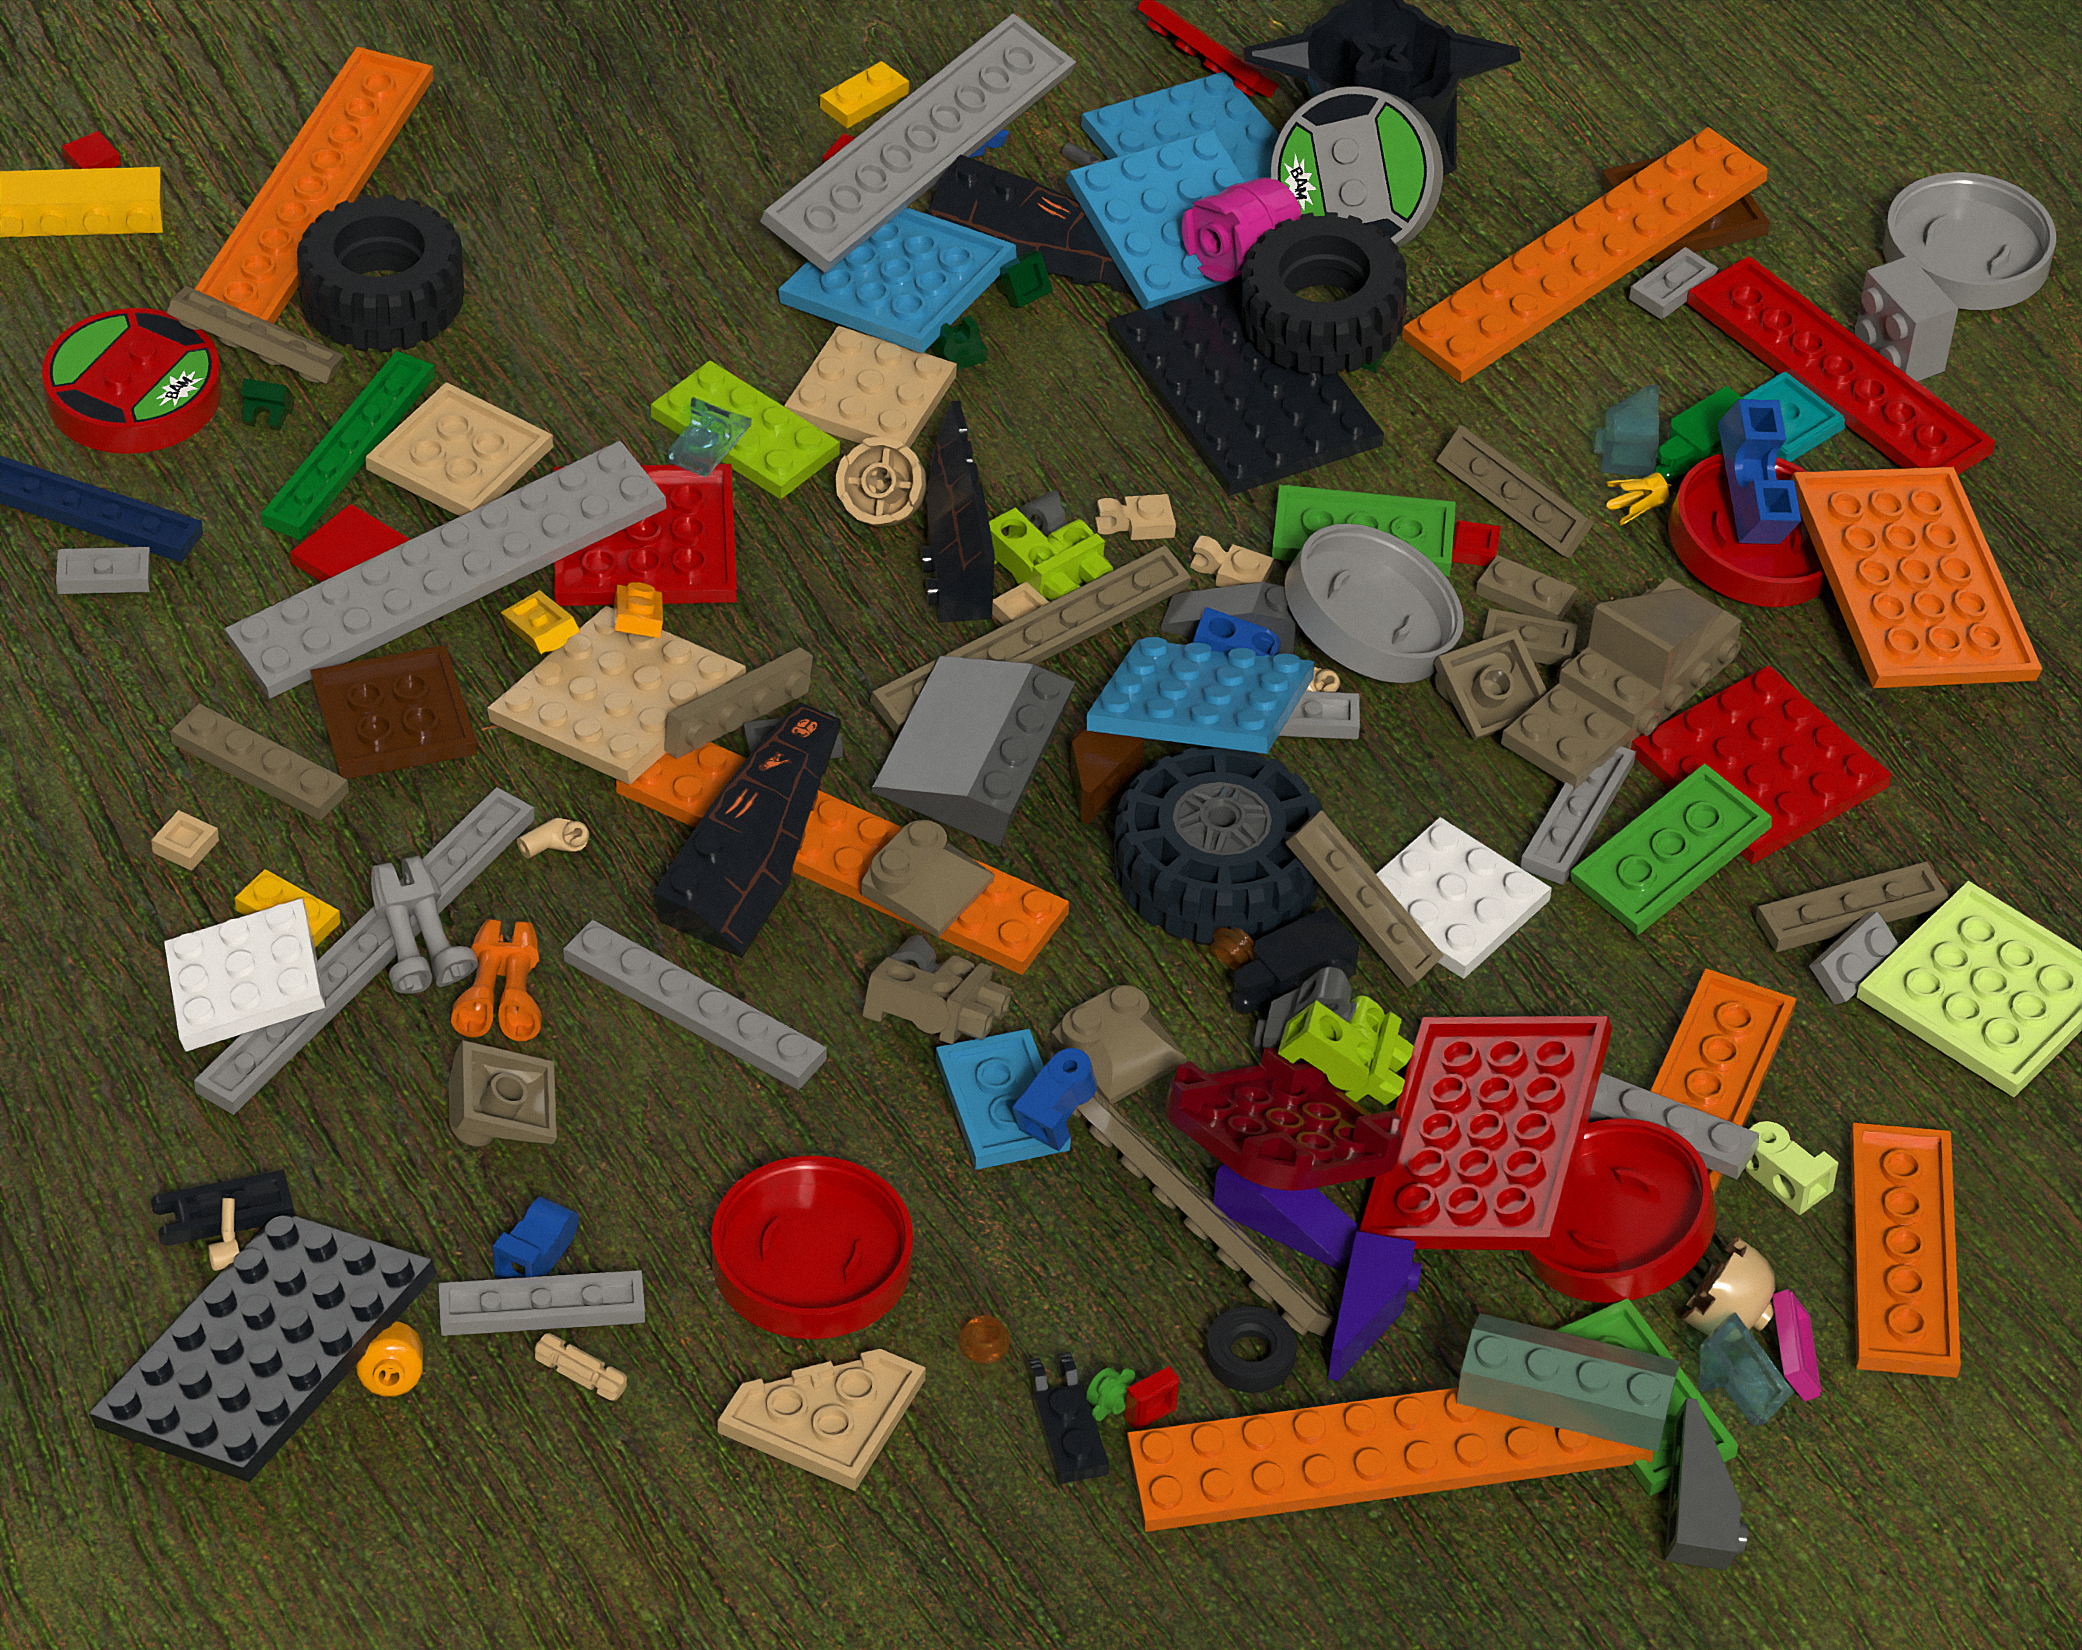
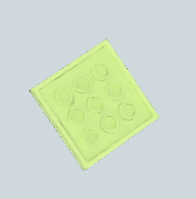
(1983, 988)

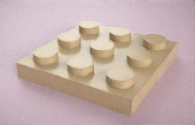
(871, 388)
(459, 451)

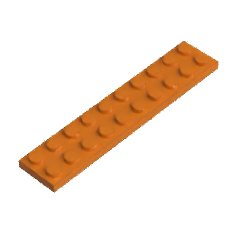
(318, 171)
(1584, 254)
(1002, 925)
(1348, 1457)

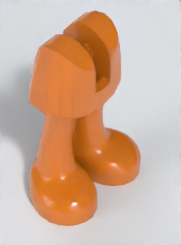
(518, 1012)

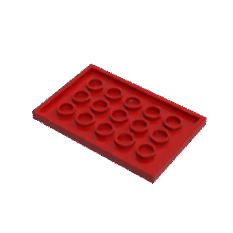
(1490, 1131)

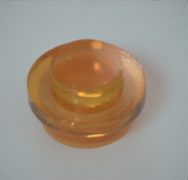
(1232, 947)
(984, 1340)

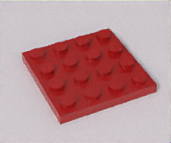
(677, 551)
(1771, 750)

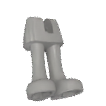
(417, 898)

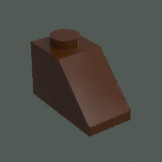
(1102, 768)

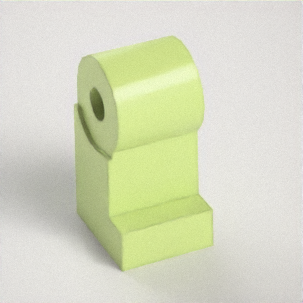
(1789, 1169)

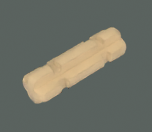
(580, 1367)

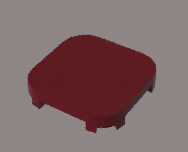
(1282, 1124)

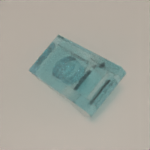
(707, 437)
(1737, 1362)

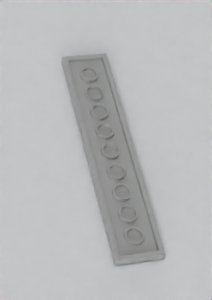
(917, 143)
(445, 568)

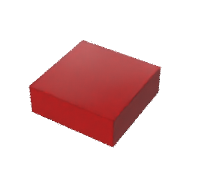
(91, 152)
(1475, 543)
(1151, 1398)

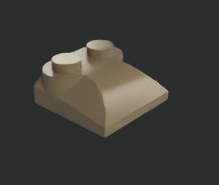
(1490, 682)
(925, 877)
(1121, 1040)
(501, 1096)

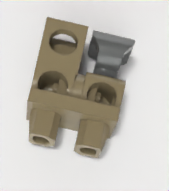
(936, 997)

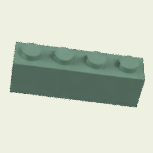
(1567, 1382)

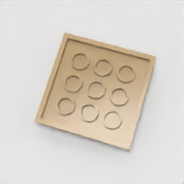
(610, 695)

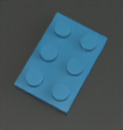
(983, 1086)

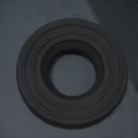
(1244, 1375)

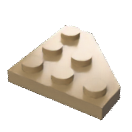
(826, 1414)

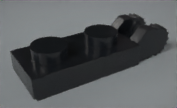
(1067, 1423)

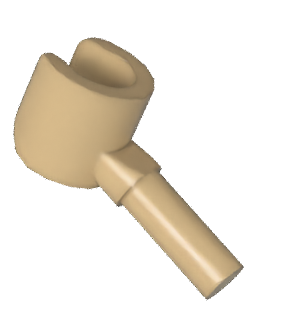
(225, 1252)

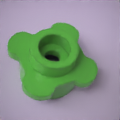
(1109, 1391)

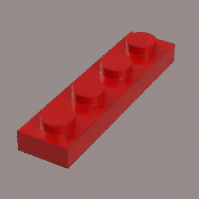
(1218, 57)

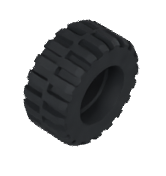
(380, 309)
(1324, 333)

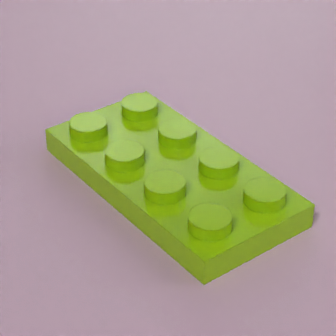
(775, 450)

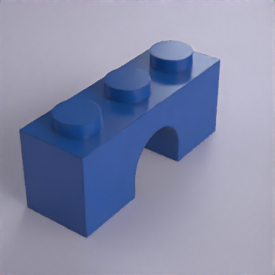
(1750, 441)

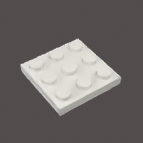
(1462, 894)
(244, 974)

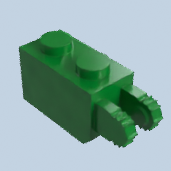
(1694, 435)

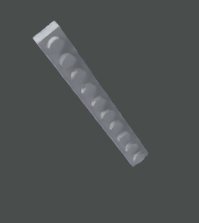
(363, 953)

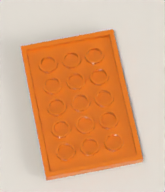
(1914, 577)

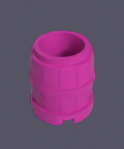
(1229, 223)

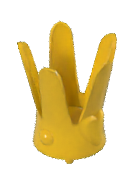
(1644, 494)

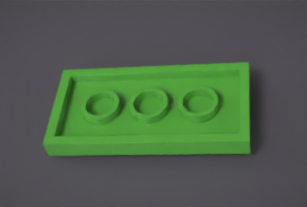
(1417, 521)
(1671, 849)
(1626, 1328)

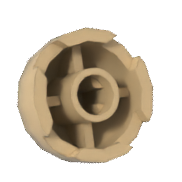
(881, 482)
(1738, 1286)

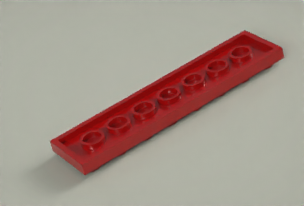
(1839, 368)

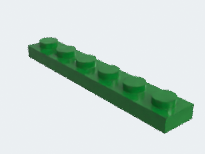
(347, 445)

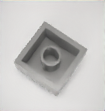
(1906, 318)

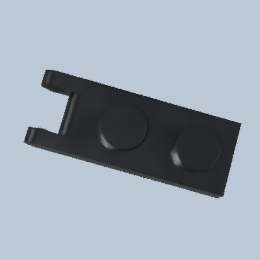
(200, 1208)

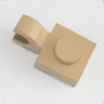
(1139, 515)
(1232, 567)

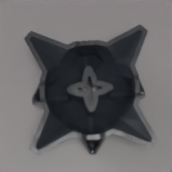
(1388, 50)

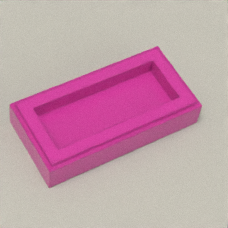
(1797, 1345)

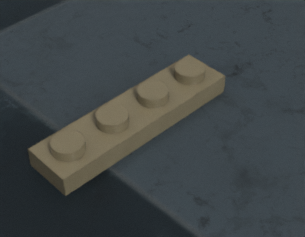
(245, 330)
(1515, 491)
(738, 702)
(259, 762)
(1364, 899)
(1837, 908)

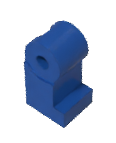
(1229, 632)
(1054, 1096)
(535, 1241)

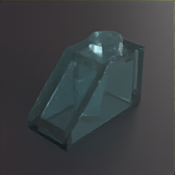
(1630, 434)

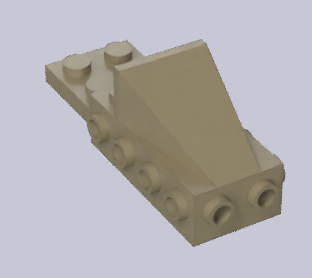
(1634, 674)

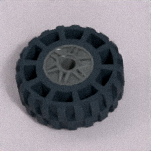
(1208, 845)

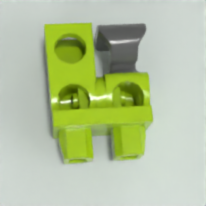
(1050, 559)
(1347, 1039)

